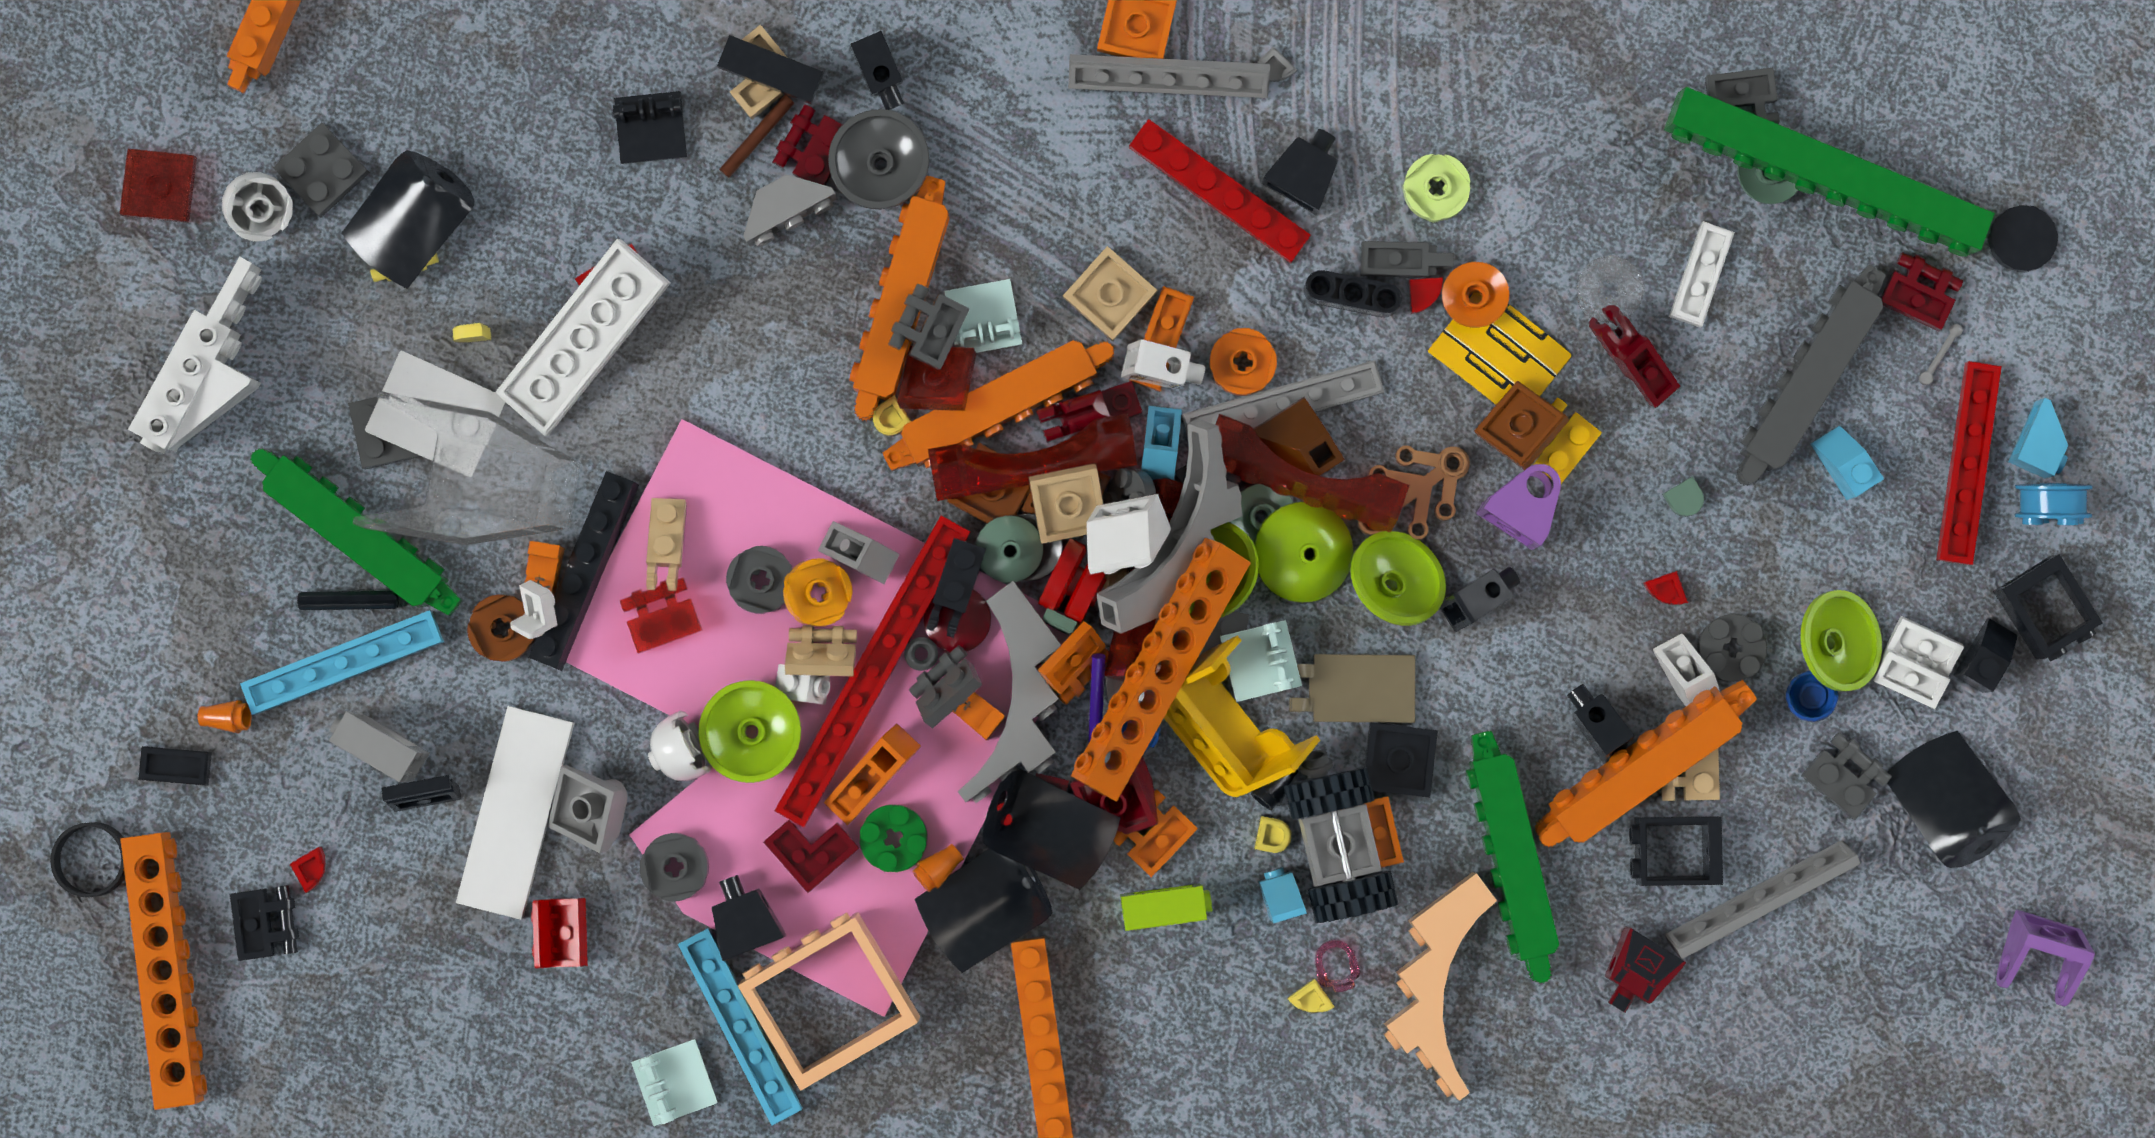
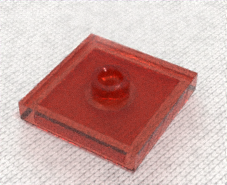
(158, 185)
(938, 389)

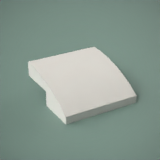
(1918, 662)

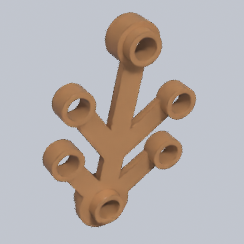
(1421, 485)

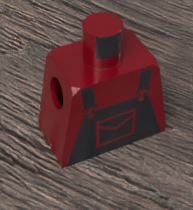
(1640, 969)

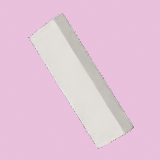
(1701, 274)

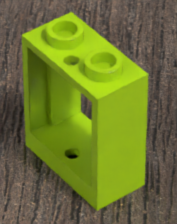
(1165, 906)

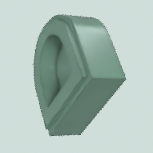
(1685, 498)
(1060, 622)

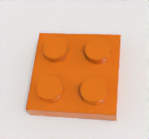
(1136, 28)

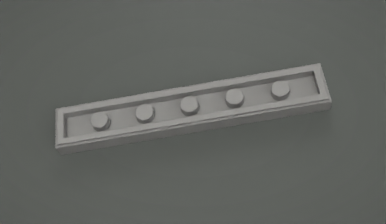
(1169, 76)
(1320, 392)
(1762, 899)

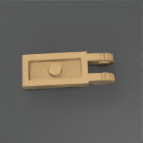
(665, 540)

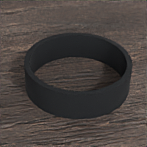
(56, 865)

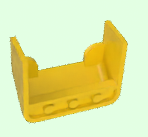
(1222, 733)

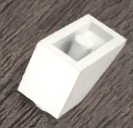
(1685, 668)

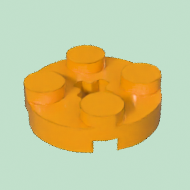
(800, 583)

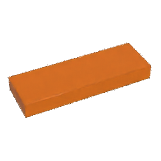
(1167, 322)

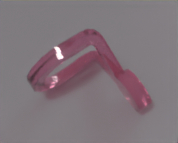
(1338, 985)

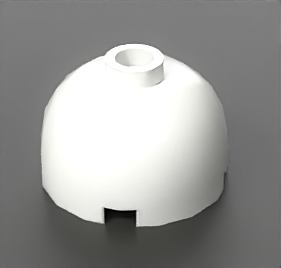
(256, 206)
(677, 749)

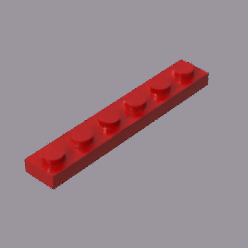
(1219, 191)
(1968, 463)

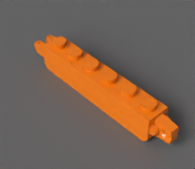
(259, 40)
(912, 264)
(1001, 401)
(1646, 765)

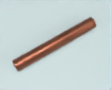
(756, 136)

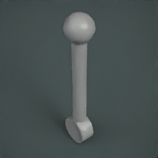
(1926, 377)

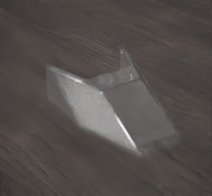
(483, 479)

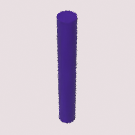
(1097, 691)

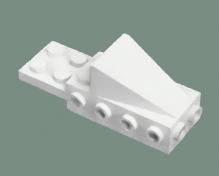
(194, 380)

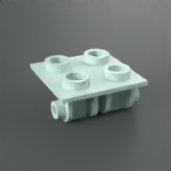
(990, 318)
(1262, 661)
(674, 1082)

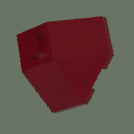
(1134, 806)

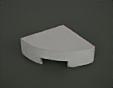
(1279, 66)

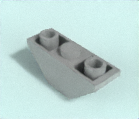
(784, 206)

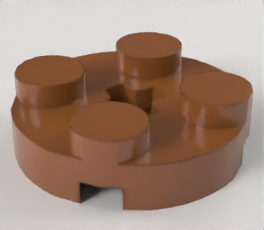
(484, 622)

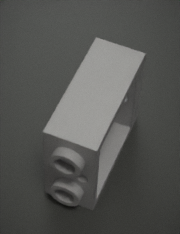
(378, 746)

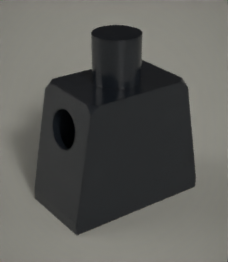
(871, 55)
(1304, 171)
(1479, 597)
(1605, 736)
(744, 920)

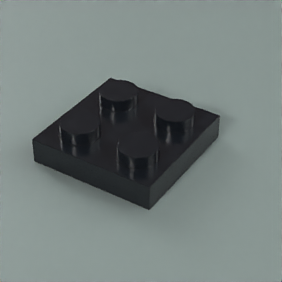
(1400, 759)

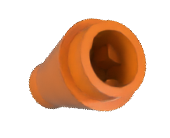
(227, 716)
(937, 867)

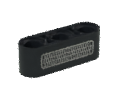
(1368, 288)

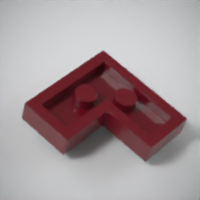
(809, 861)

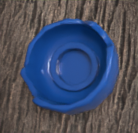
(1810, 698)

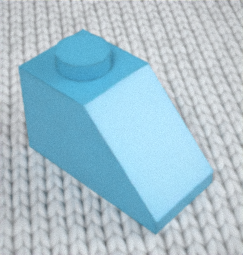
(1161, 442)
(2041, 442)
(1847, 462)
(1281, 895)

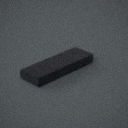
(770, 69)

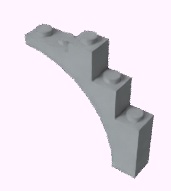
(1204, 504)
(1021, 741)

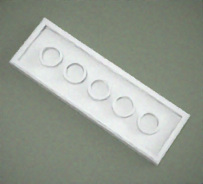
(582, 337)
(514, 813)

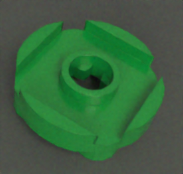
(912, 843)

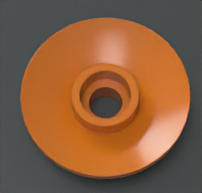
(1475, 278)

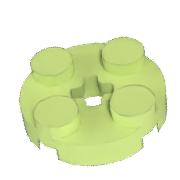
(1436, 168)

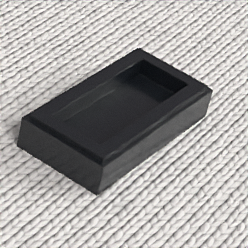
(175, 765)

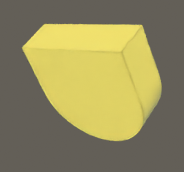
(471, 333)
(889, 417)
(1272, 835)

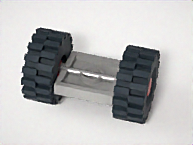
(1340, 846)

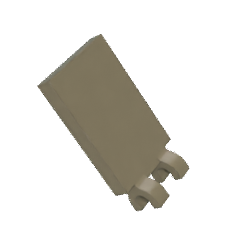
(1359, 688)

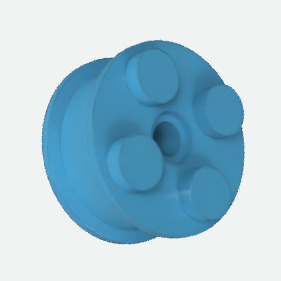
(2053, 501)

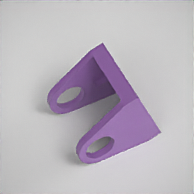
(1519, 512)
(2050, 937)

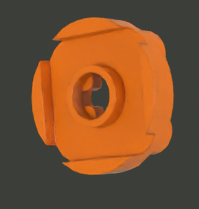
(1259, 352)

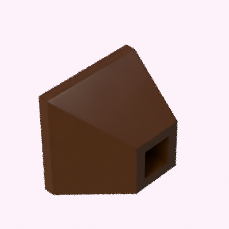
(1300, 439)

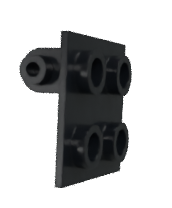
(650, 127)

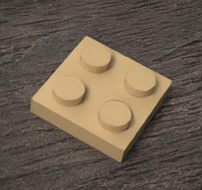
(1110, 293)
(1065, 501)

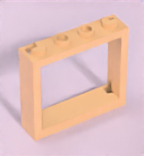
(857, 1047)

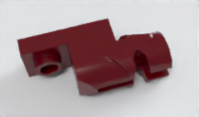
(1635, 356)
(1082, 410)

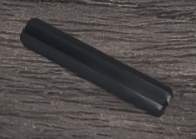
(347, 600)

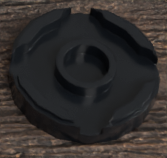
(2023, 238)

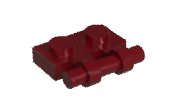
(813, 162)
(1917, 300)

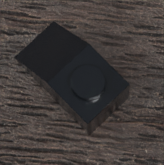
(1987, 657)

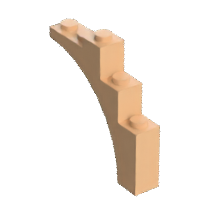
(1424, 977)

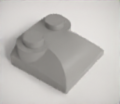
(588, 808)

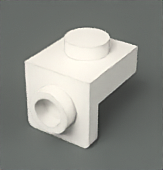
(539, 611)
(803, 687)

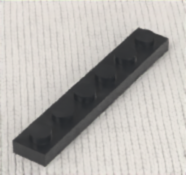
(585, 568)

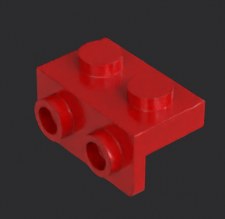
(559, 932)

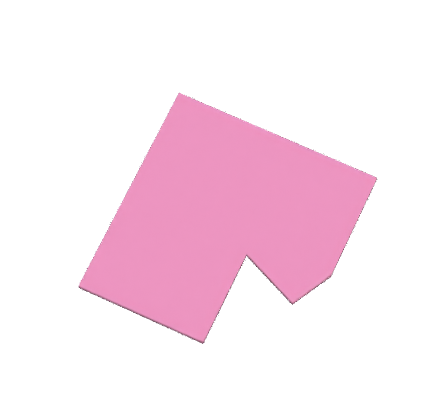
(730, 508)

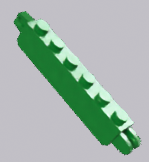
(332, 517)
(1513, 855)

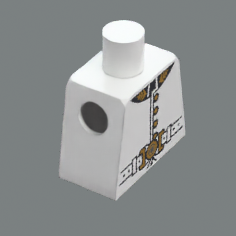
(1147, 363)

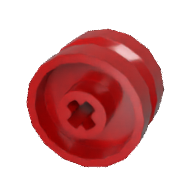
(1074, 581)

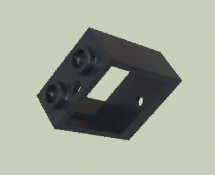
(2008, 594)
(1711, 851)

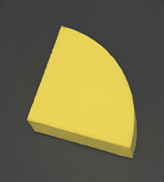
(1311, 998)

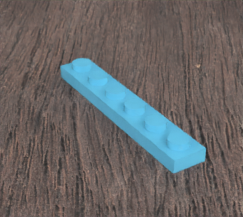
(342, 662)
(740, 1027)

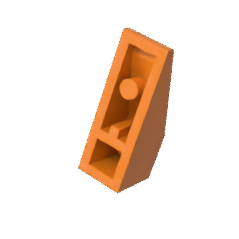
(872, 774)

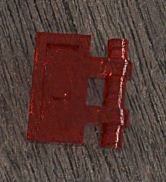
(663, 625)

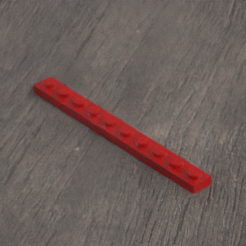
(869, 675)

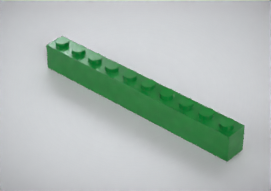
(1828, 172)

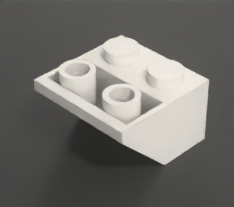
(1126, 534)

